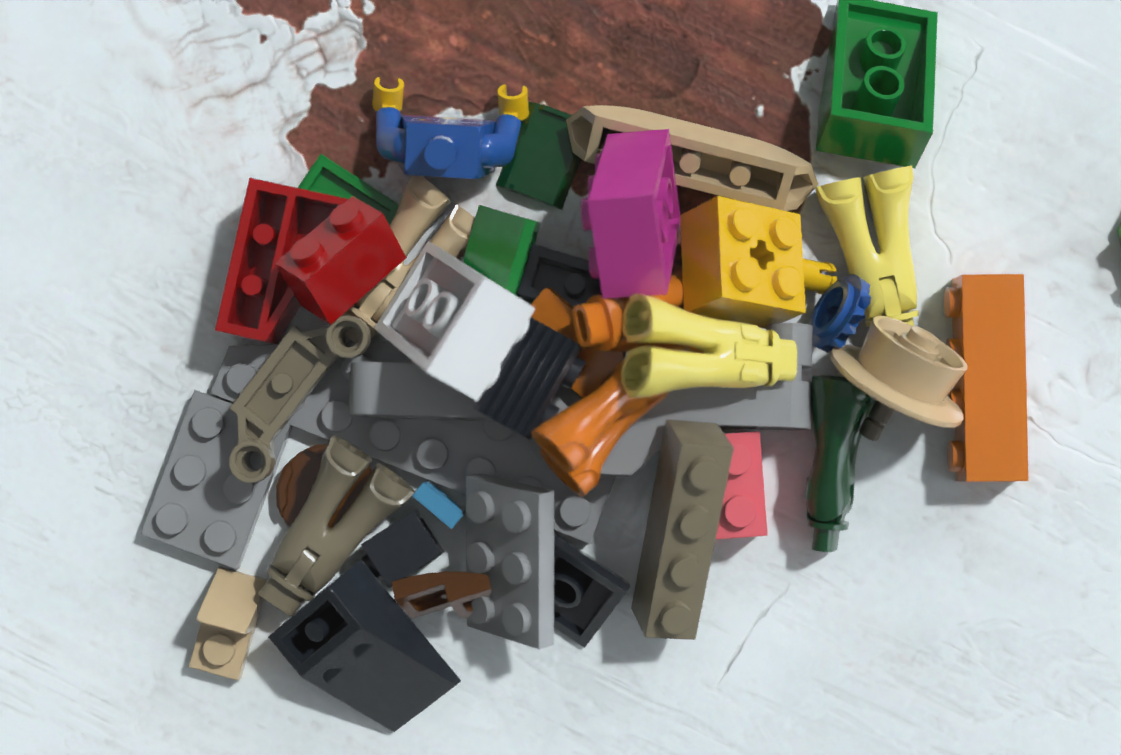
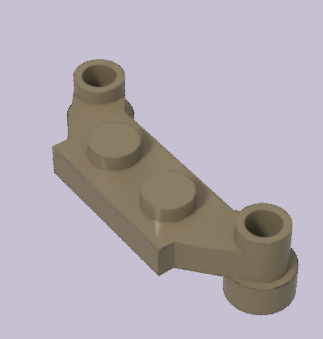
(283, 387)

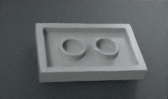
(198, 497)
(514, 546)

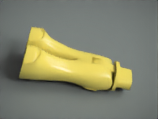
(892, 269)
(732, 357)

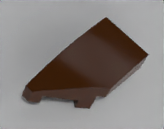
(440, 590)

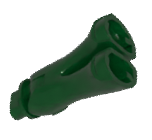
(837, 417)

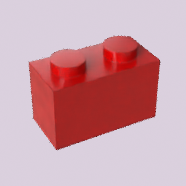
(341, 260)

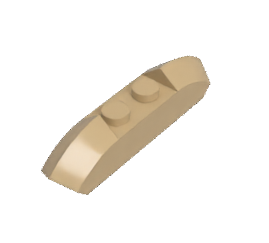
(704, 156)

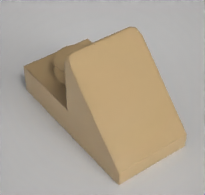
(227, 623)

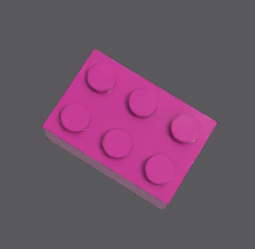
(633, 214)

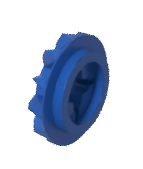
(839, 312)

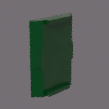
(542, 158)

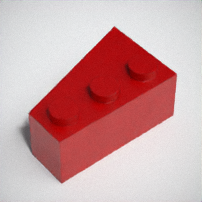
(255, 294)

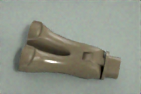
(310, 548)

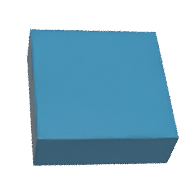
(439, 504)

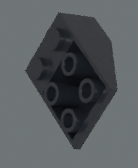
(365, 650)

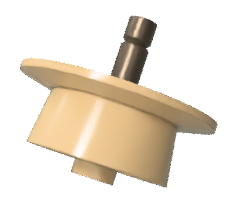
(904, 372)

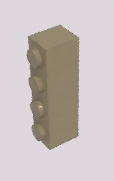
(681, 529)

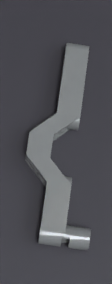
(412, 393)

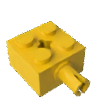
(747, 263)

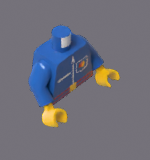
(447, 144)

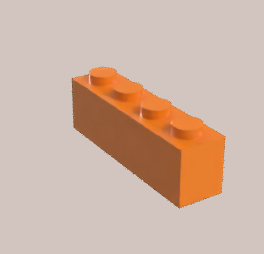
(993, 390)

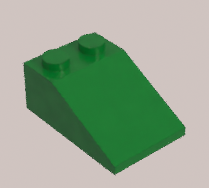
(879, 83)

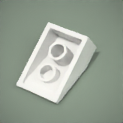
(454, 321)

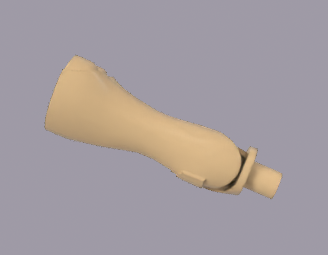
(417, 211)

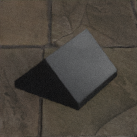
(583, 592)

